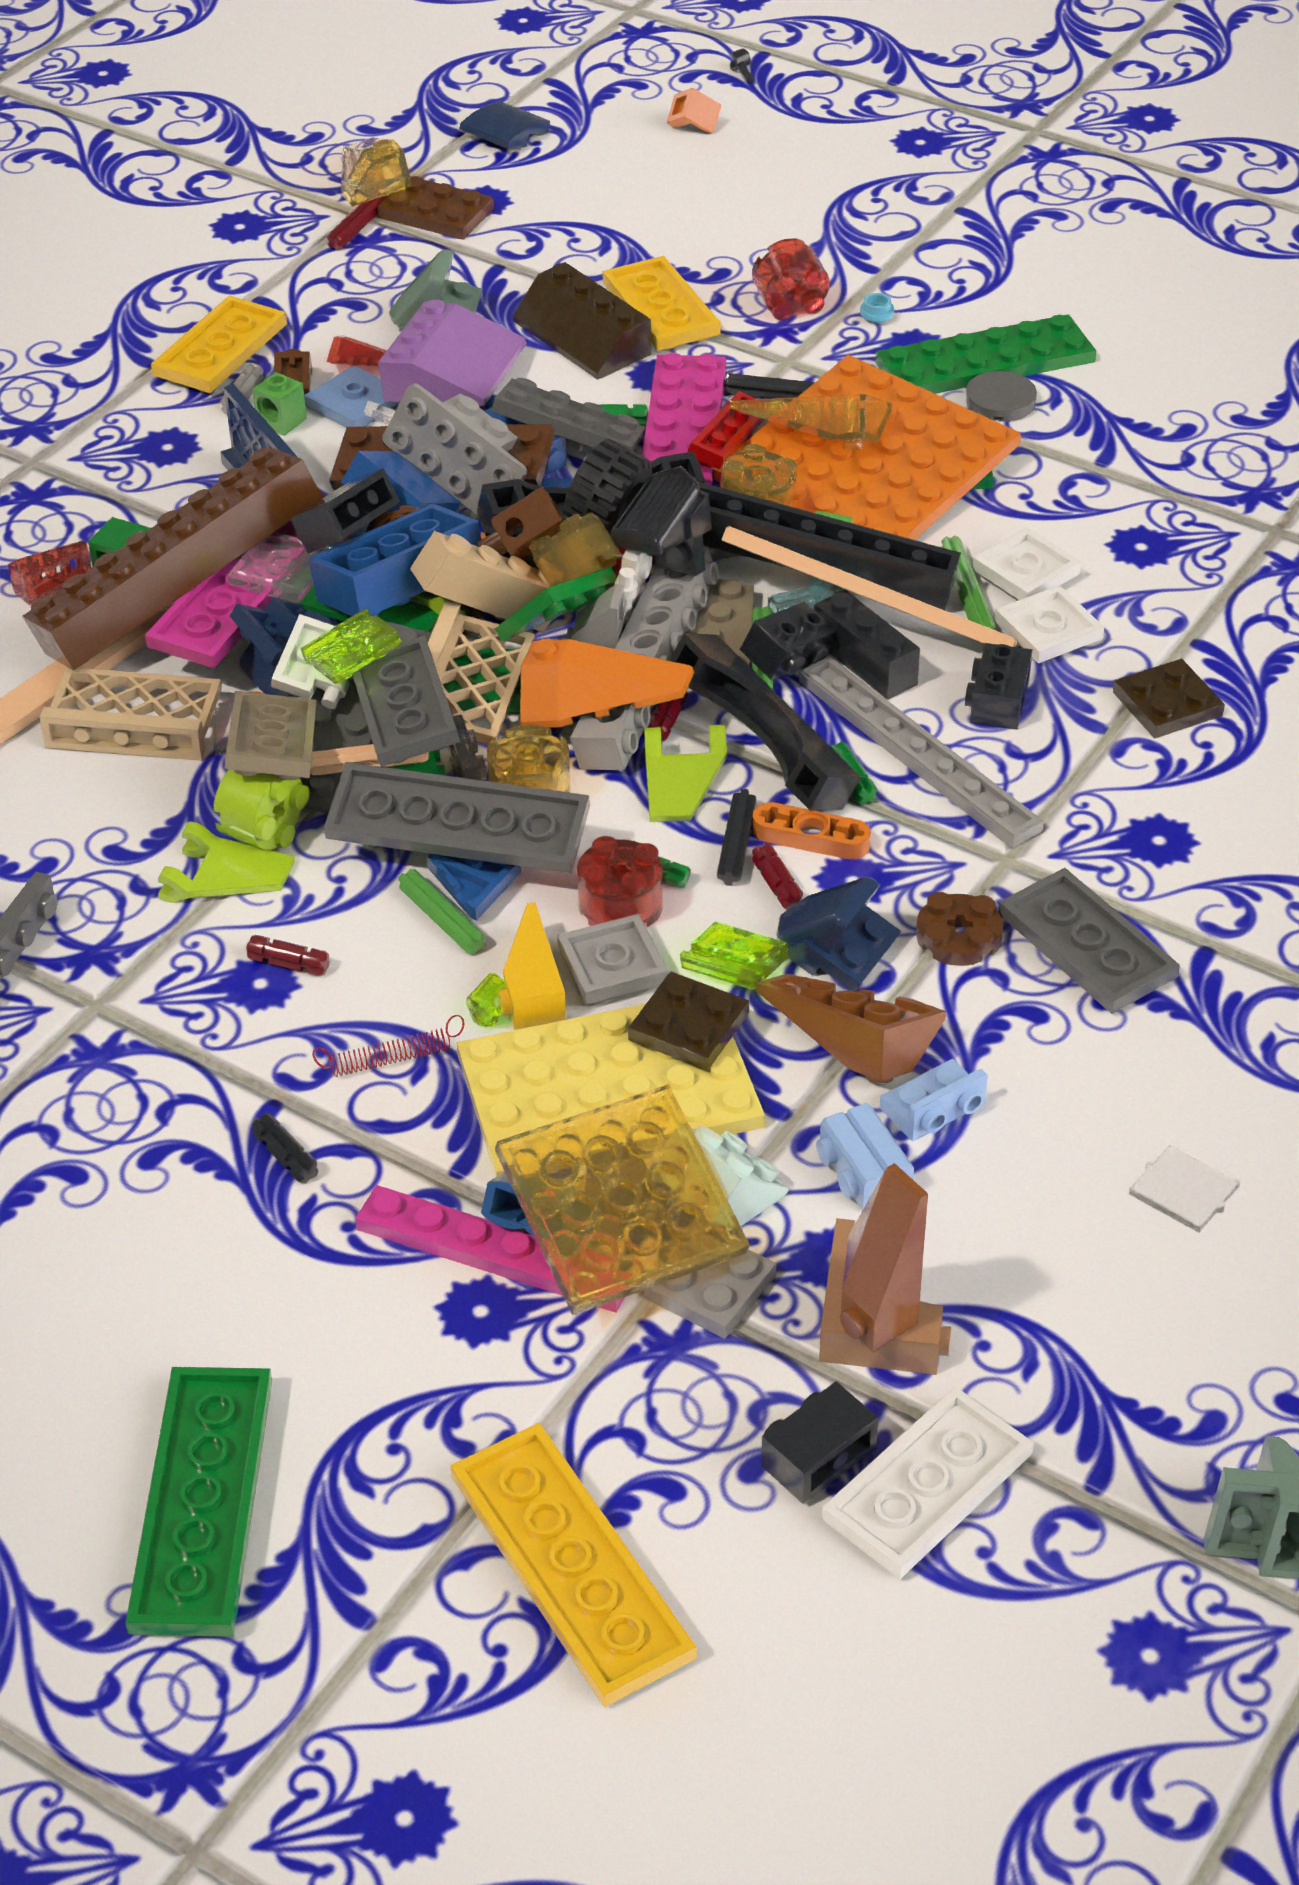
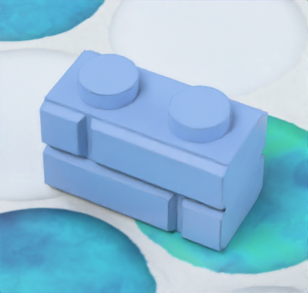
(859, 1151)

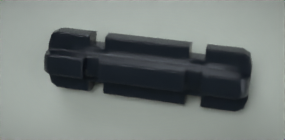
(285, 1148)

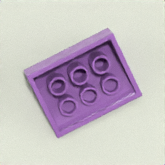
(449, 354)

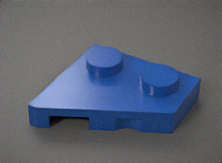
(472, 882)

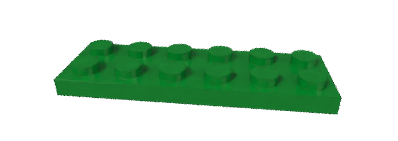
(1015, 348)
(200, 1503)

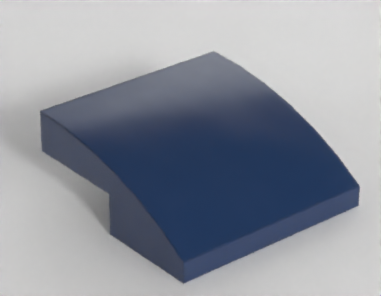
(504, 125)

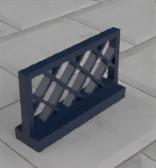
(247, 431)

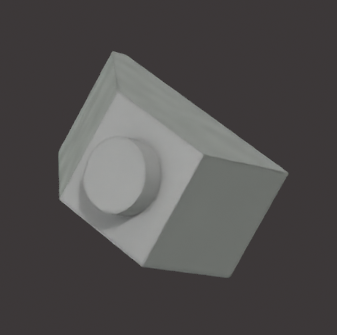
(601, 620)

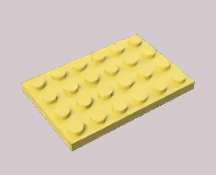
(588, 1062)

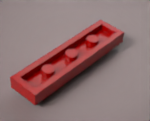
(724, 434)

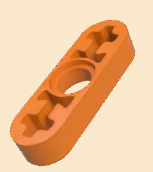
(841, 827)

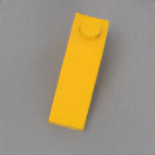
(531, 979)

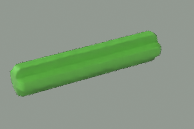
(442, 911)

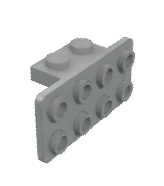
(453, 443)

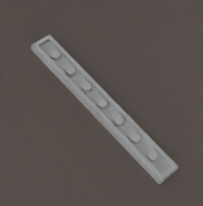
(922, 752)

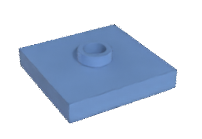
(346, 397)

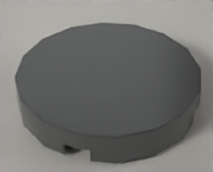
(1001, 395)

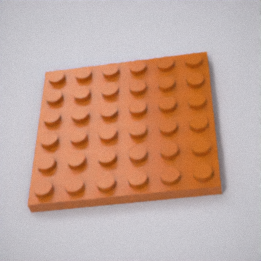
(907, 479)

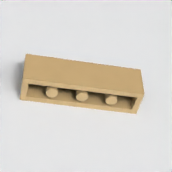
(477, 576)

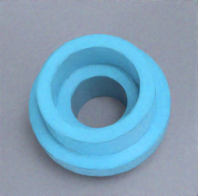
(877, 308)

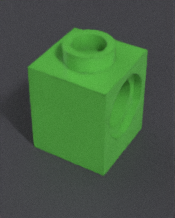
(280, 402)

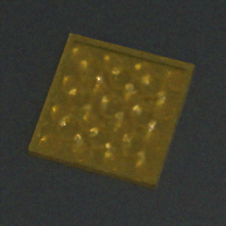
(621, 1198)

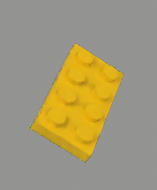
(666, 299)
(219, 344)

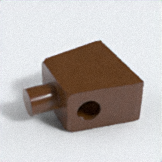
(535, 514)

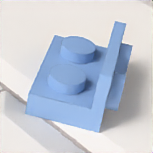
(935, 1099)

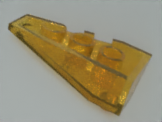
(373, 170)
(838, 418)

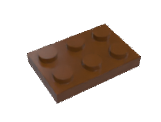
(436, 208)

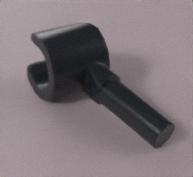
(741, 61)

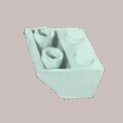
(745, 1181)

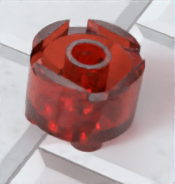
(791, 279)
(620, 881)

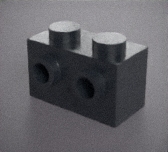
(788, 640)
(999, 685)
(818, 1441)

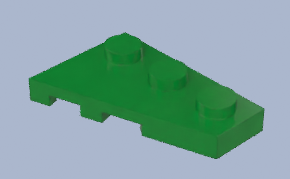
(556, 601)

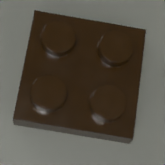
(1168, 698)
(688, 1020)

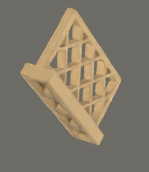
(444, 648)
(131, 729)

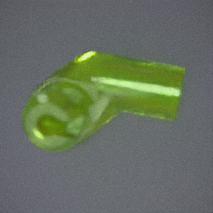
(481, 1003)

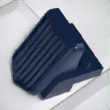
(268, 635)
(838, 932)

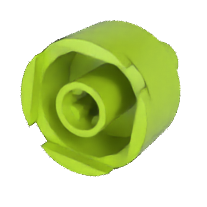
(259, 808)

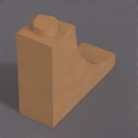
(911, 1351)

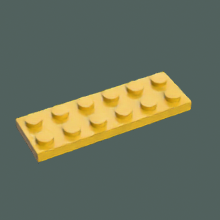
(573, 1564)

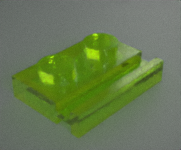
(351, 646)
(734, 955)

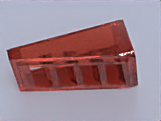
(354, 352)
(27, 571)

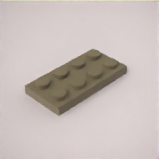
(271, 735)

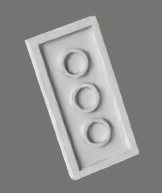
(927, 1482)

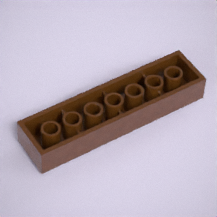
(171, 556)

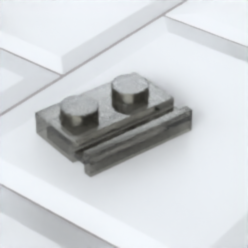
(463, 757)

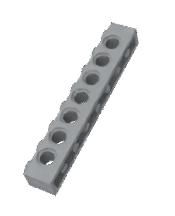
(654, 630)

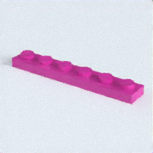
(459, 1238)

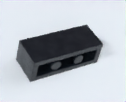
(345, 510)
(870, 645)

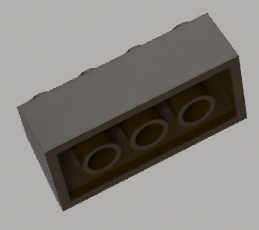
(584, 321)

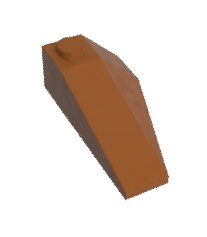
(853, 1027)
(885, 1261)

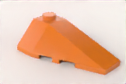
(582, 678)

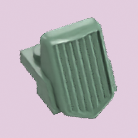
(434, 284)
(1259, 1512)

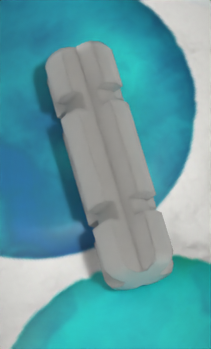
(246, 382)

